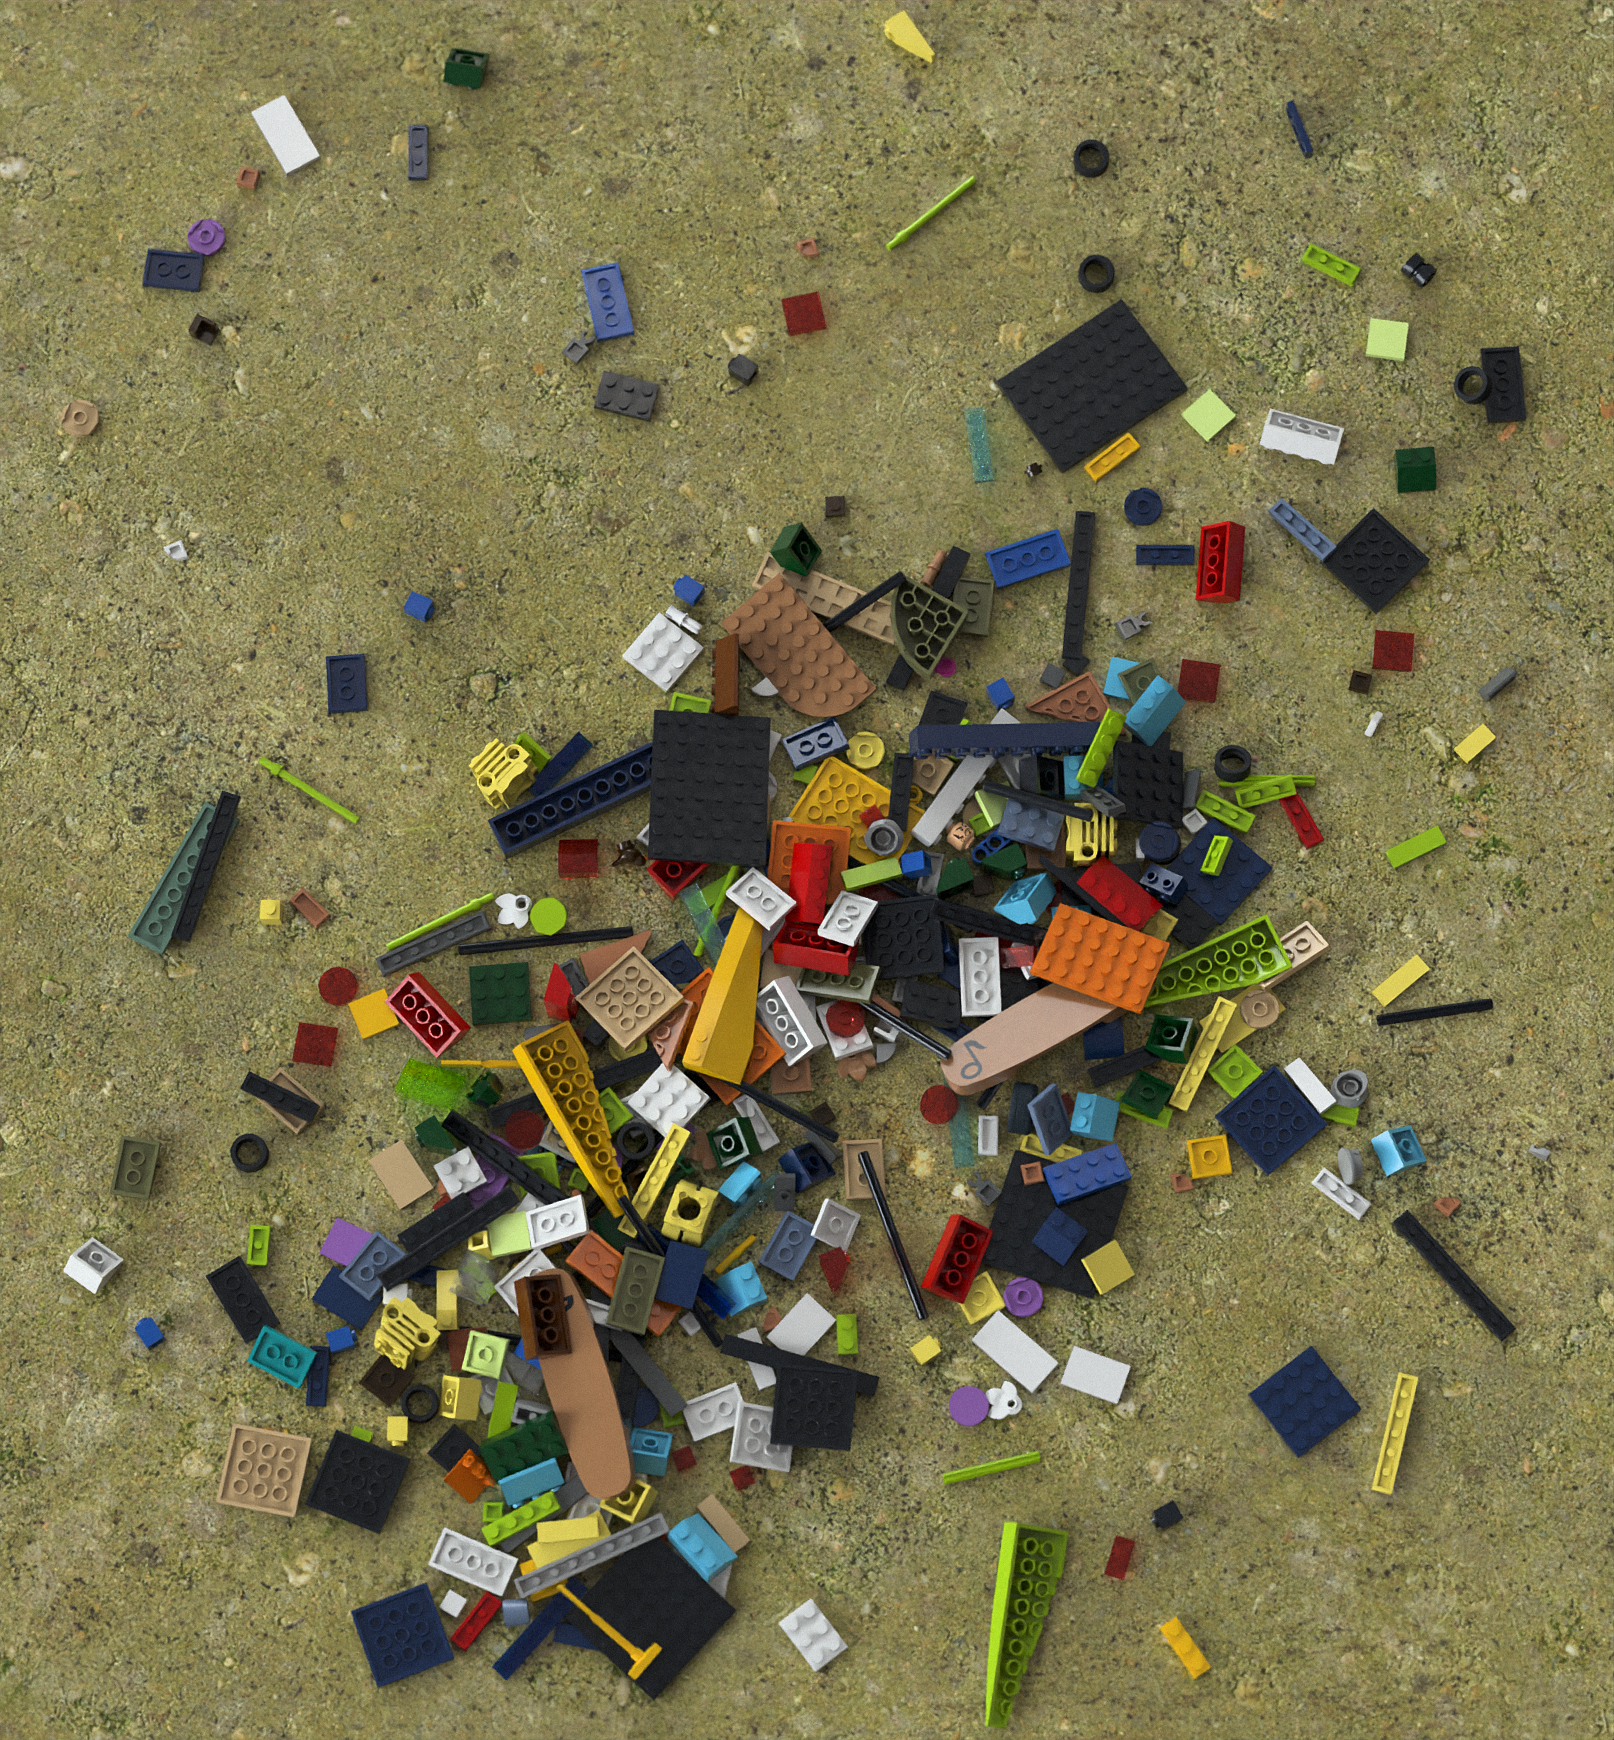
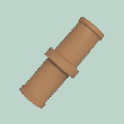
(934, 568)

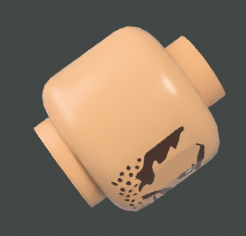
(960, 836)

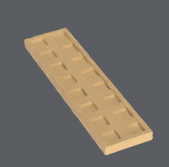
(829, 597)

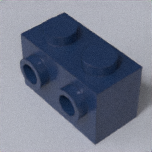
(1164, 884)

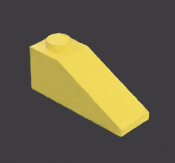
(907, 36)
(446, 1302)

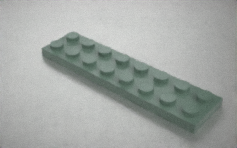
(160, 913)

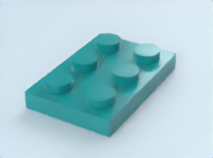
(282, 1356)

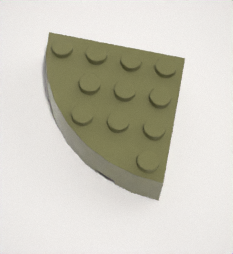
(924, 625)

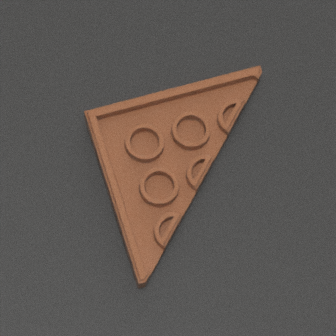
(1074, 702)
(600, 959)
(670, 1031)

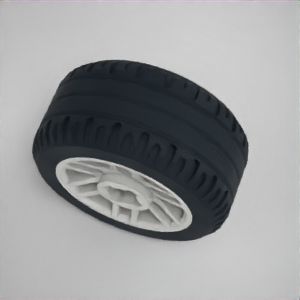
(1019, 1115)

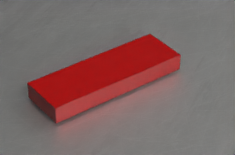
(1301, 820)
(476, 1621)

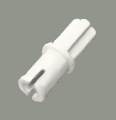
(683, 619)

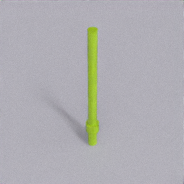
(903, 235)
(278, 770)
(474, 904)
(718, 905)

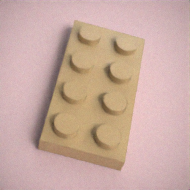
(1302, 947)

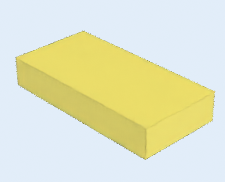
(1475, 743)

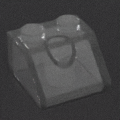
(475, 1278)

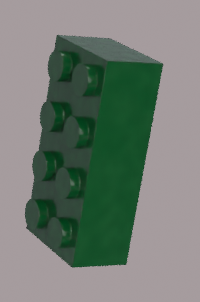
(523, 1446)

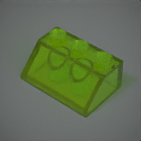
(429, 1085)

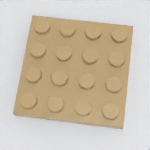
(630, 998)
(264, 1470)

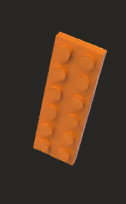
(601, 1266)

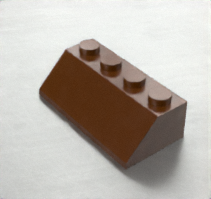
(726, 675)
(542, 1317)

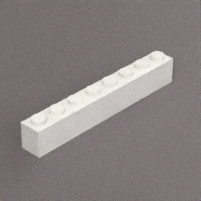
(955, 791)

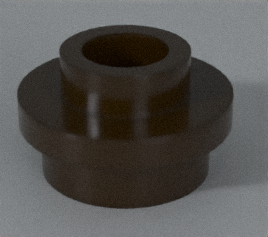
(1033, 470)

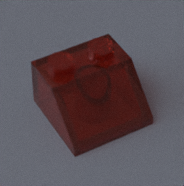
(578, 858)
(835, 1268)

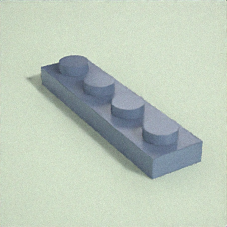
(1302, 530)

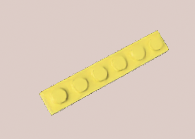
(1202, 1054)
(656, 1176)
(1394, 1433)

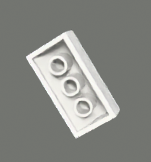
(1301, 436)
(789, 1020)

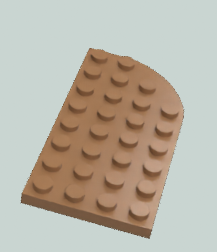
(798, 652)

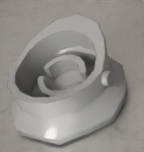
(884, 837)
(1350, 1088)
(1350, 1165)

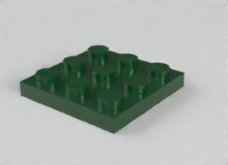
(500, 993)

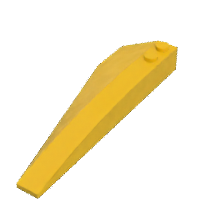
(726, 1020)
(565, 1086)

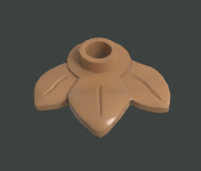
(856, 1066)
(703, 1151)

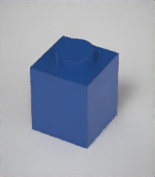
(689, 590)
(419, 607)
(1000, 694)
(916, 864)
(149, 1332)
(341, 1340)

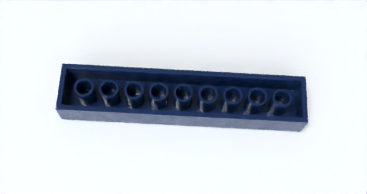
(1002, 739)
(573, 802)

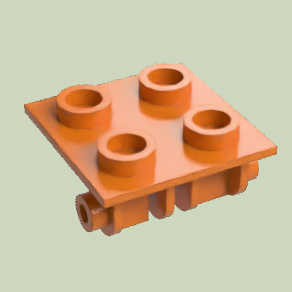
(470, 1476)

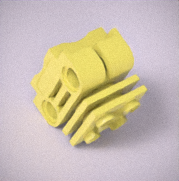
(503, 773)
(1089, 838)
(692, 1230)
(406, 1333)

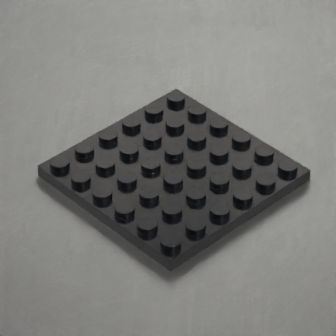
(1023, 1212)
(648, 1601)

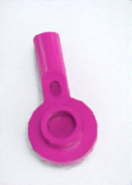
(946, 668)

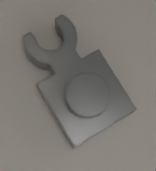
(577, 349)
(1130, 626)
(986, 1191)

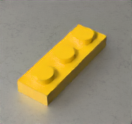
(1185, 1648)

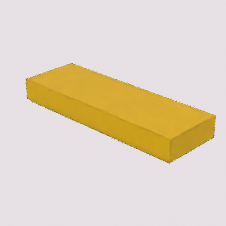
(1112, 457)

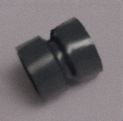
(1419, 270)

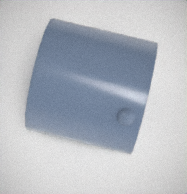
(516, 1612)

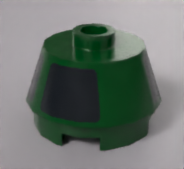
(486, 1090)

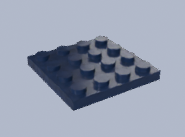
(1237, 879)
(1270, 1120)
(1304, 1402)
(402, 1635)

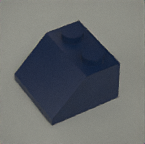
(1104, 1040)
(807, 1166)
(1060, 1236)

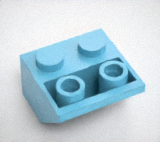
(740, 1185)

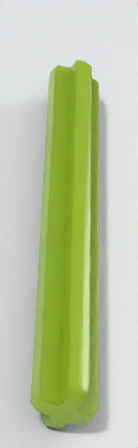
(1299, 780)
(991, 1467)

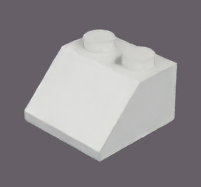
(93, 1265)

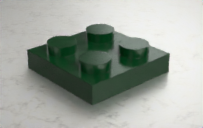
(1147, 1094)

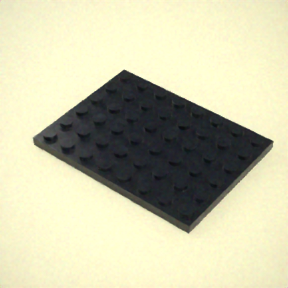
(1092, 386)
(709, 788)

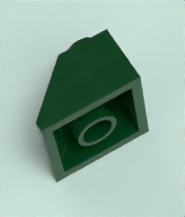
(465, 68)
(1415, 469)
(796, 549)
(1006, 864)
(955, 879)
(1172, 1038)
(434, 1138)
(734, 1142)

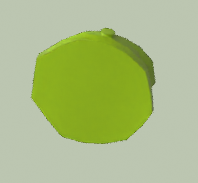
(548, 916)

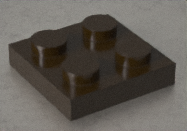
(386, 1380)

